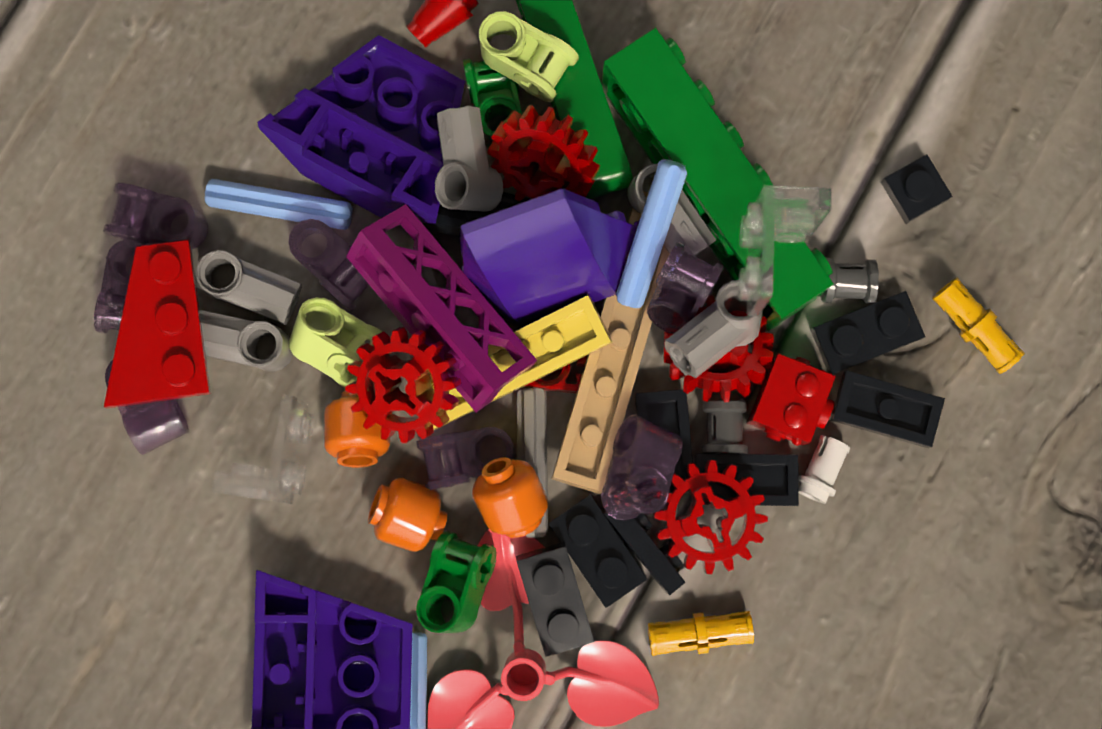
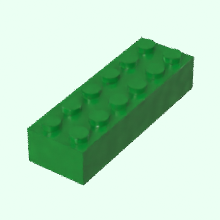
(677, 123)

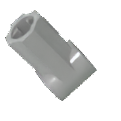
(465, 178)
(686, 223)
(252, 287)
(713, 333)
(237, 339)

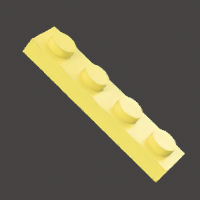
(552, 341)

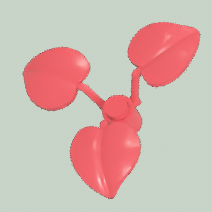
(606, 685)

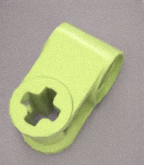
(535, 58)
(329, 338)

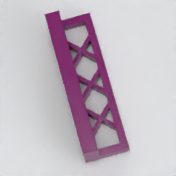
(423, 308)

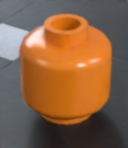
(346, 436)
(510, 498)
(407, 514)

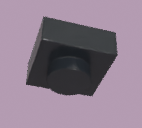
(916, 189)

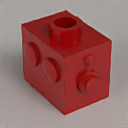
(792, 400)

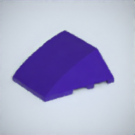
(371, 129)
(546, 255)
(327, 661)

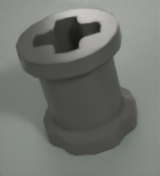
(853, 281)
(725, 427)

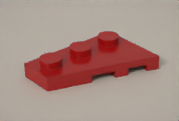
(160, 331)

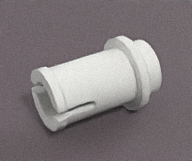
(823, 469)

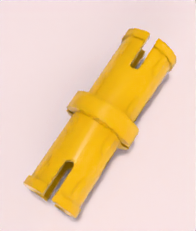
(978, 325)
(700, 633)

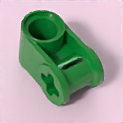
(491, 93)
(457, 580)

